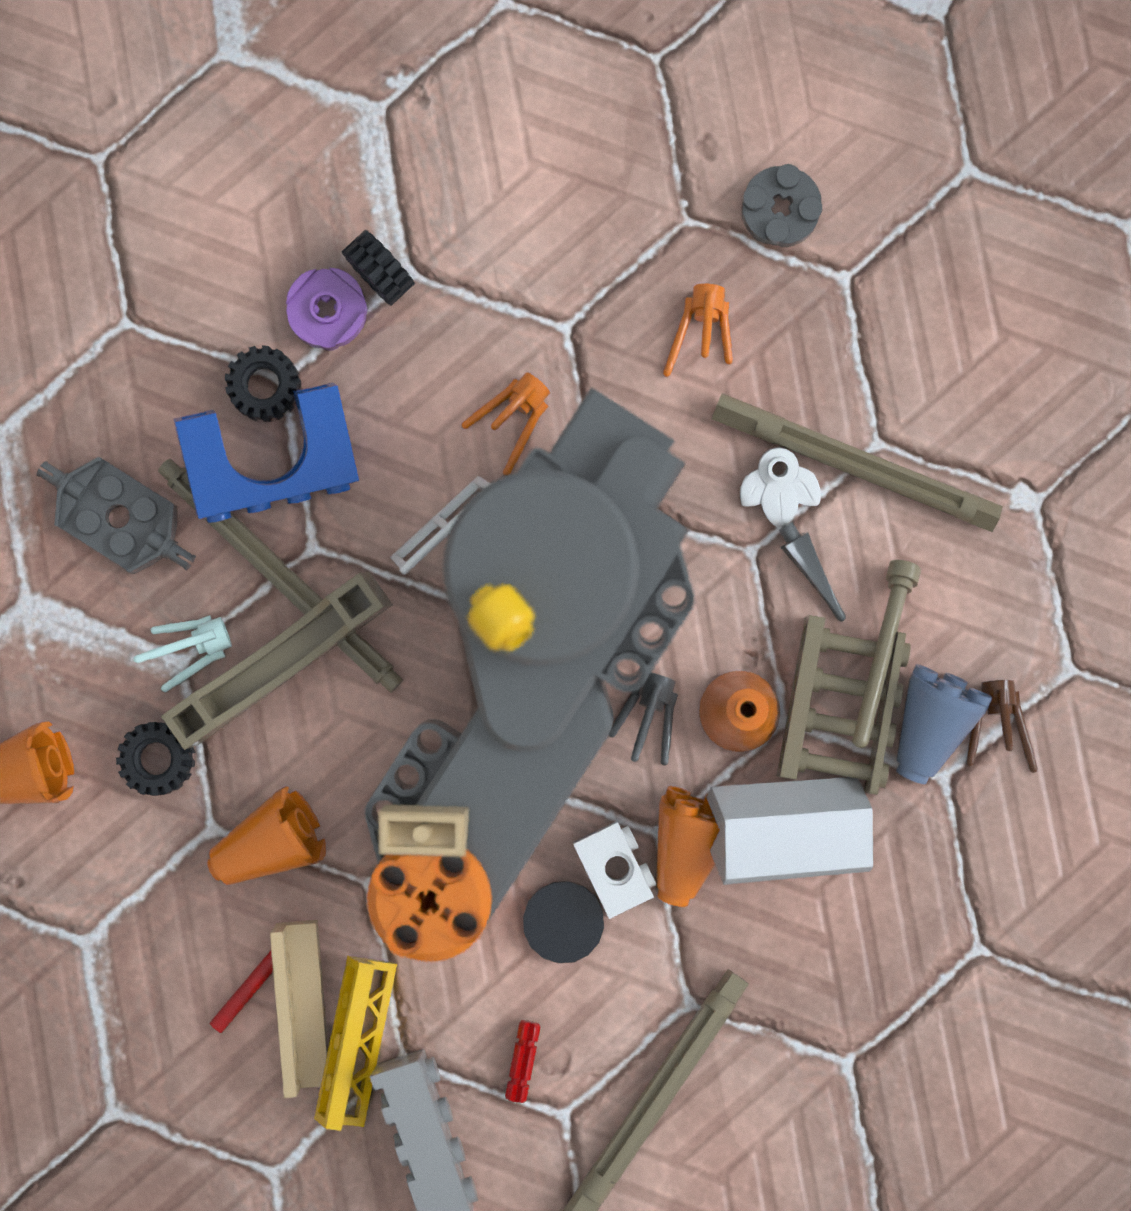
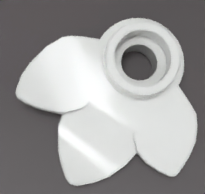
(782, 492)

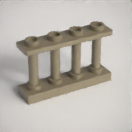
(804, 719)

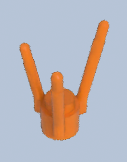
(707, 306)
(523, 396)

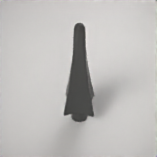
(803, 554)

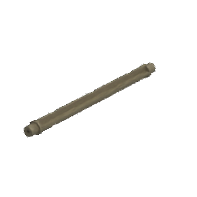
(284, 579)

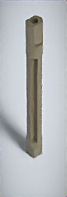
(857, 462)
(658, 1094)

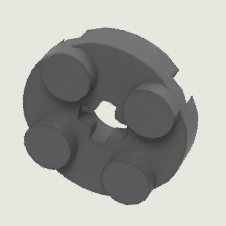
(789, 184)

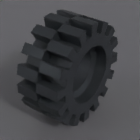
(378, 267)
(249, 363)
(131, 764)

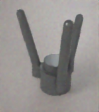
(654, 695)

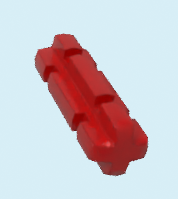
(522, 1061)

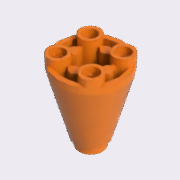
(684, 845)

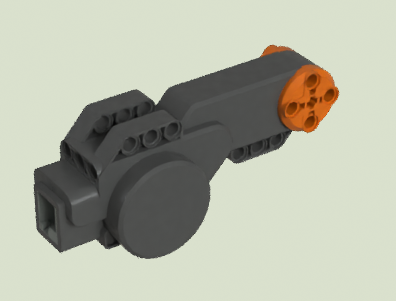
(592, 563)

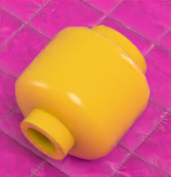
(501, 617)

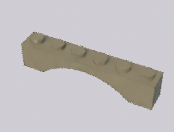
(277, 661)

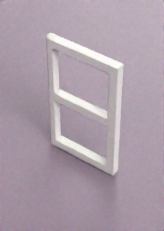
(437, 520)

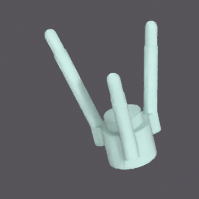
(209, 637)

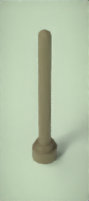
(902, 578)

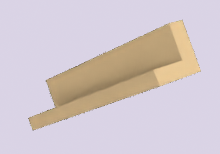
(299, 1004)

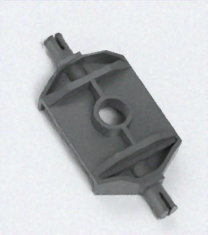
(84, 509)

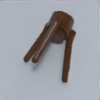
(1003, 703)

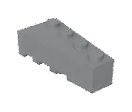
(423, 1133)

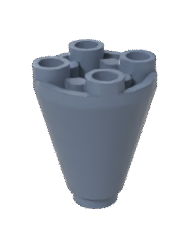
(935, 721)

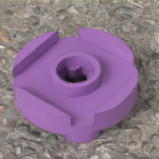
(326, 285)

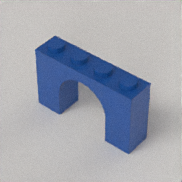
(323, 463)

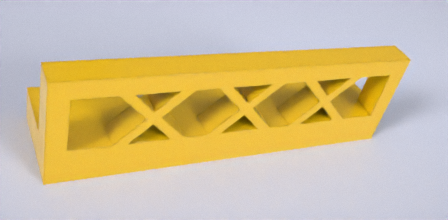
(347, 1038)

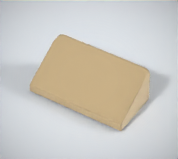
(423, 830)

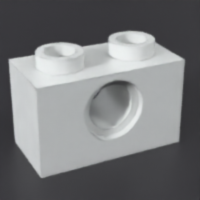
(621, 893)

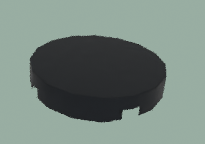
(563, 922)

